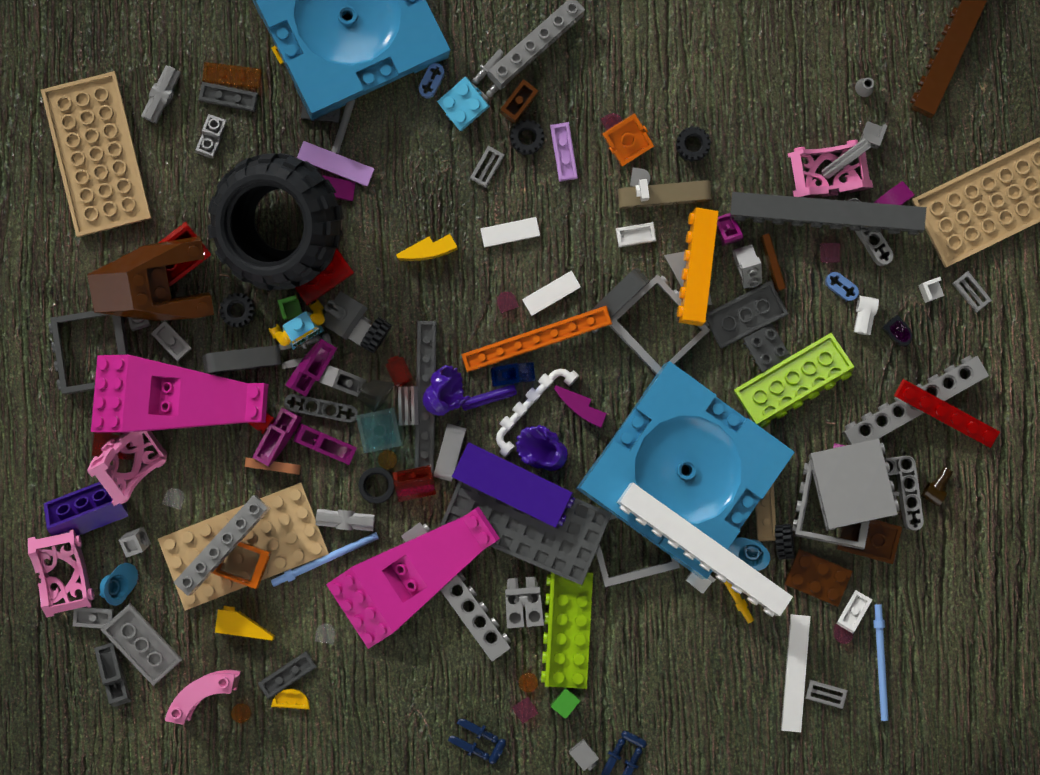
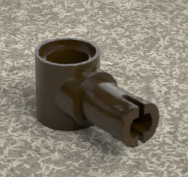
(935, 491)

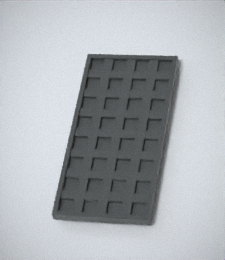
(559, 550)

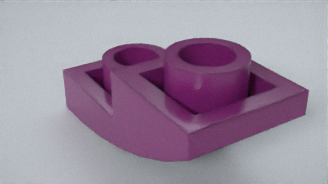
(897, 195)

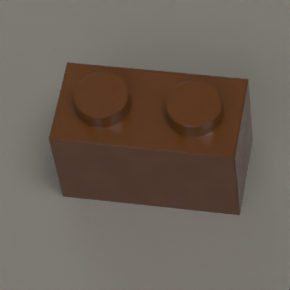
(519, 101)

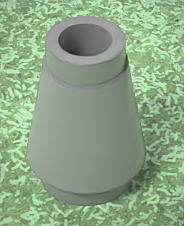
(863, 90)

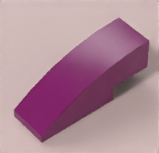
(311, 367)
(580, 406)
(277, 436)
(324, 444)

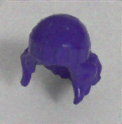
(444, 392)
(541, 448)

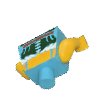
(300, 328)

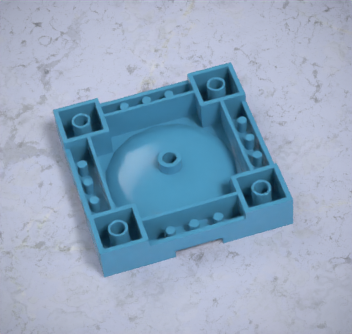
(346, 59)
(679, 425)

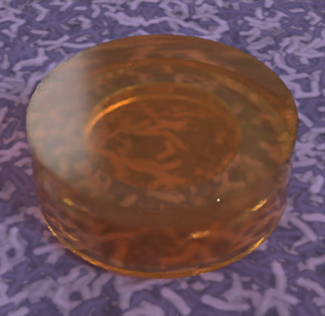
(387, 459)
(528, 682)
(241, 713)

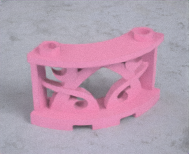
(808, 188)
(106, 473)
(38, 554)
(190, 697)

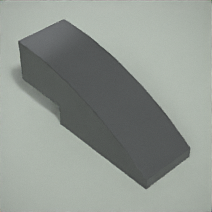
(112, 675)

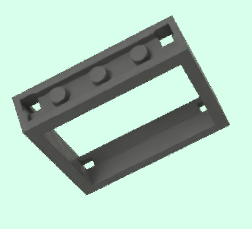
(59, 364)

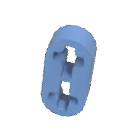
(435, 83)
(839, 289)

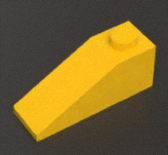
(236, 623)

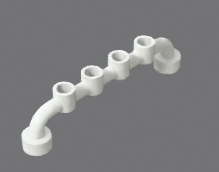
(520, 409)

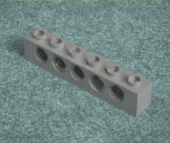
(535, 43)
(222, 545)

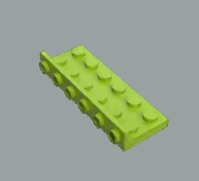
(794, 380)
(567, 632)

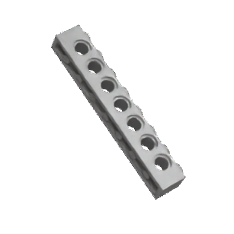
(975, 371)
(493, 649)

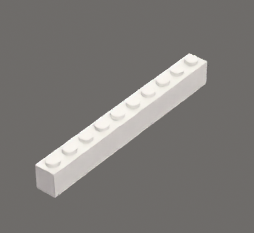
(704, 549)

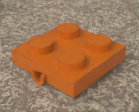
(628, 139)

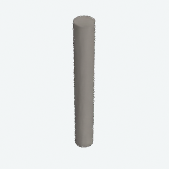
(343, 126)

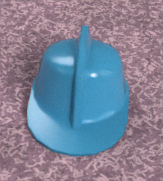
(751, 552)
(119, 584)

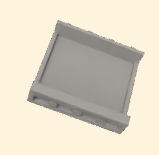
(853, 484)

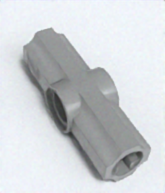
(161, 94)
(345, 520)

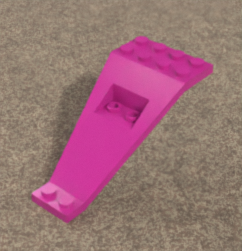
(135, 393)
(381, 594)

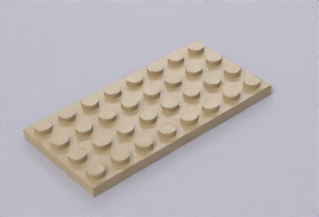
(96, 154)
(984, 204)
(285, 531)

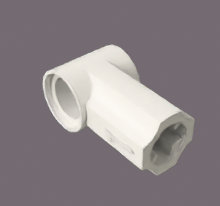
(866, 310)

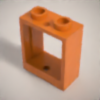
(258, 572)

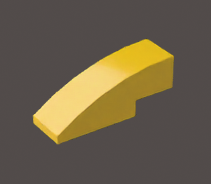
(428, 250)

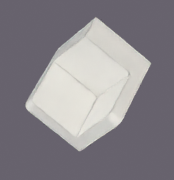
(931, 290)
(700, 584)

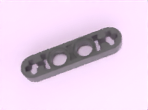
(321, 406)

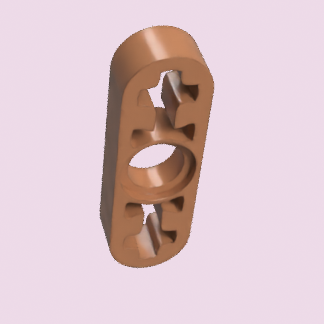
(275, 466)

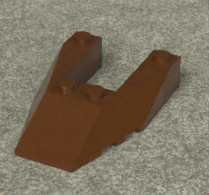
(139, 284)

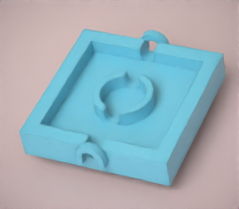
(463, 103)

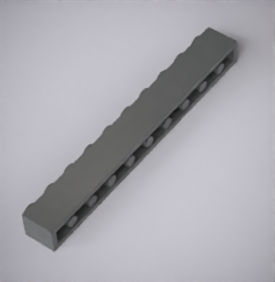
(828, 212)

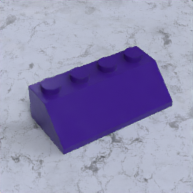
(82, 511)

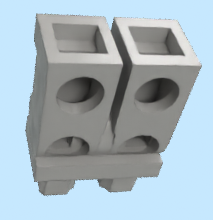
(521, 598)

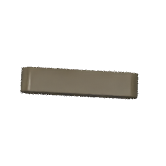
(666, 194)

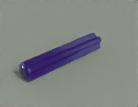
(489, 397)

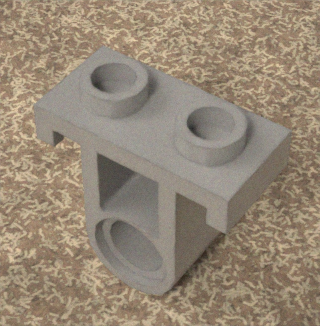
(748, 266)

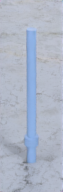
(291, 575)
(879, 624)

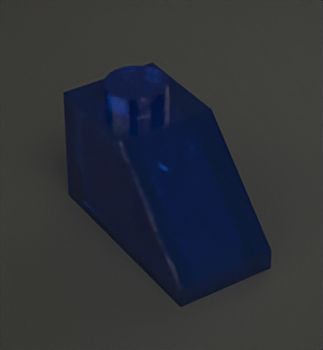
(513, 374)

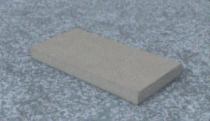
(141, 644)

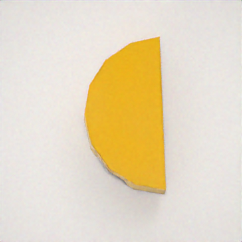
(291, 699)

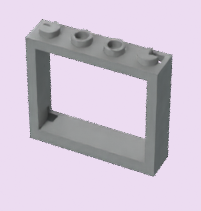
(633, 344)
(801, 508)
(609, 581)

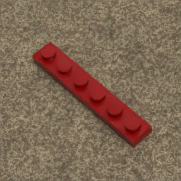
(946, 413)

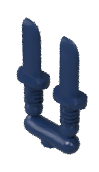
(641, 743)
(472, 748)

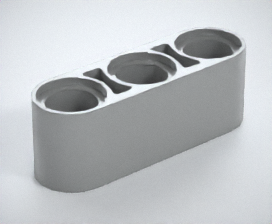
(449, 452)

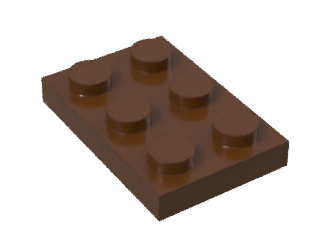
(880, 542)
(818, 577)

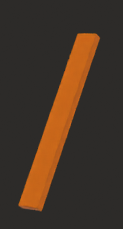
(537, 339)

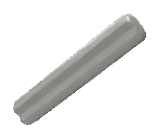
(846, 158)

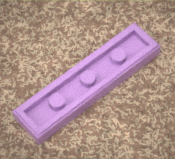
(336, 163)

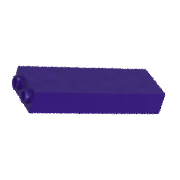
(513, 485)

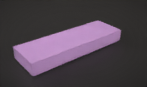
(563, 151)

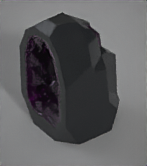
(898, 331)

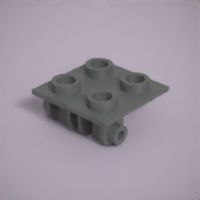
(766, 347)

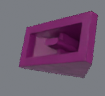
(728, 230)

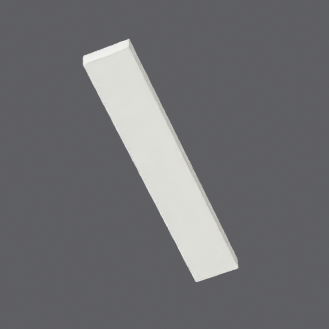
(795, 673)

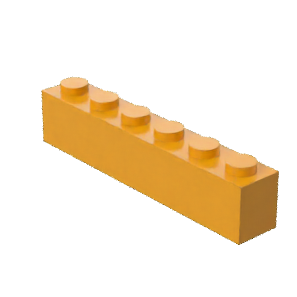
(698, 266)

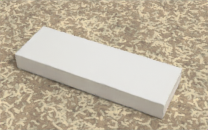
(510, 232)
(551, 293)

